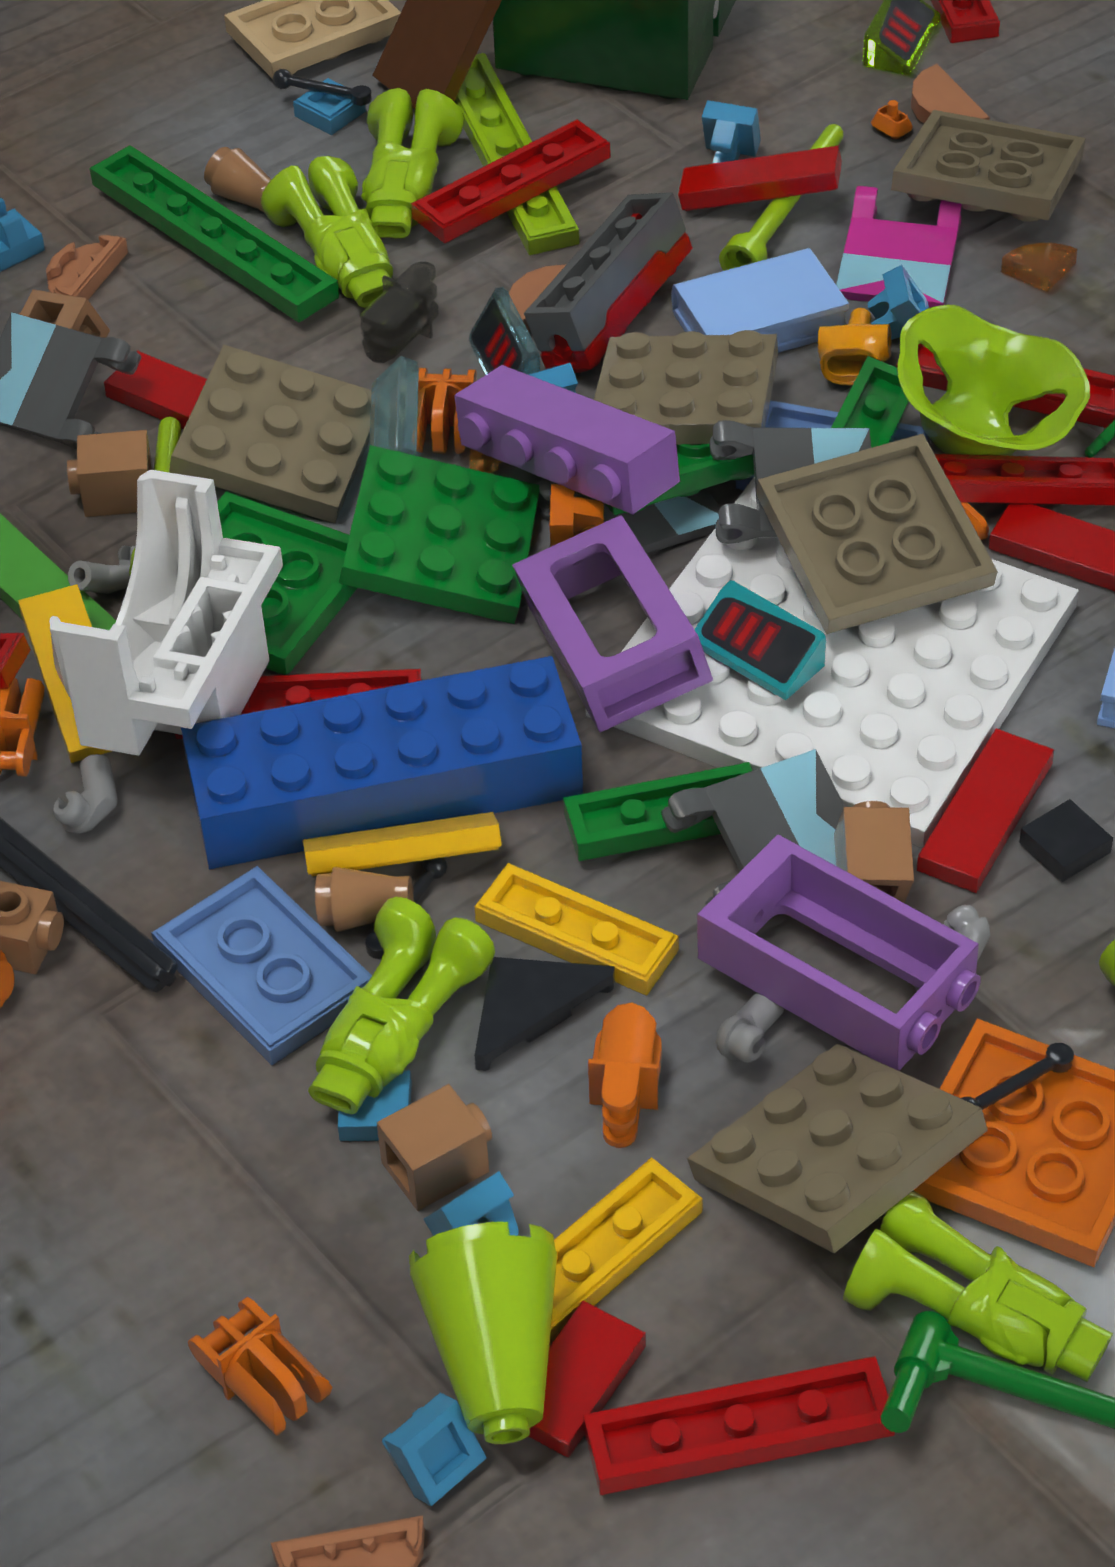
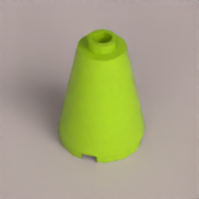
(491, 1321)

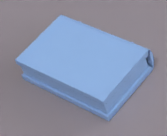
(772, 296)

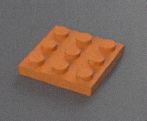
(1046, 1151)

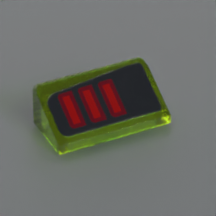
(899, 35)

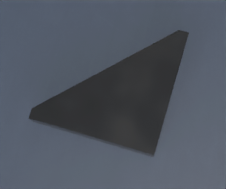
(530, 999)

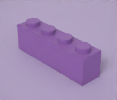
(568, 438)

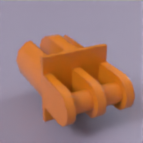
(438, 407)
(18, 725)
(625, 1071)
(260, 1367)

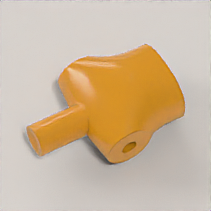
(846, 347)

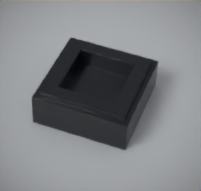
(1066, 840)

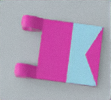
(882, 245)

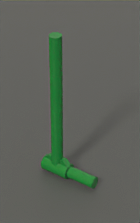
(934, 1352)

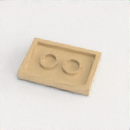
(308, 31)

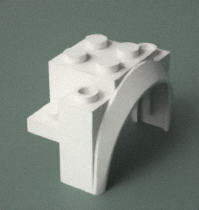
(186, 630)

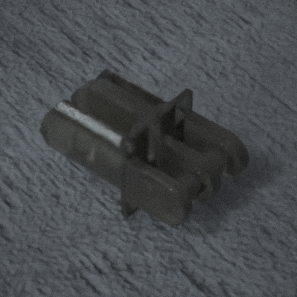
(400, 312)

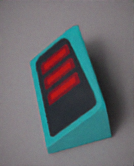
(761, 640)

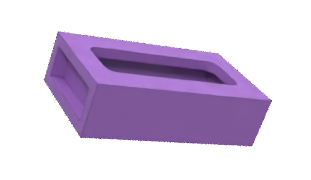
(638, 677)
(857, 916)

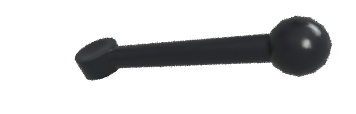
(359, 95)
(432, 870)
(1057, 1059)

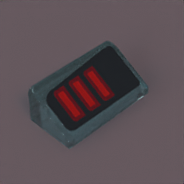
(502, 337)

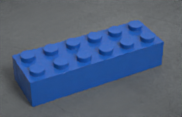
(382, 760)

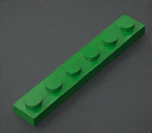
(215, 233)

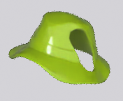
(986, 376)

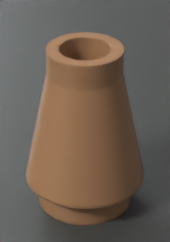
(236, 177)
(354, 897)

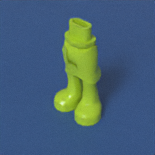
(400, 173)
(342, 242)
(381, 1034)
(1003, 1306)

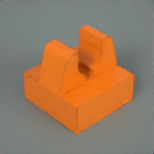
(571, 514)

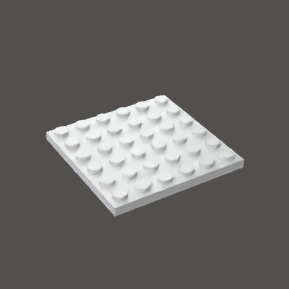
(898, 696)

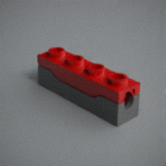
(608, 281)

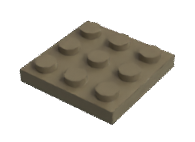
(988, 165)
(690, 380)
(276, 433)
(875, 533)
(837, 1146)

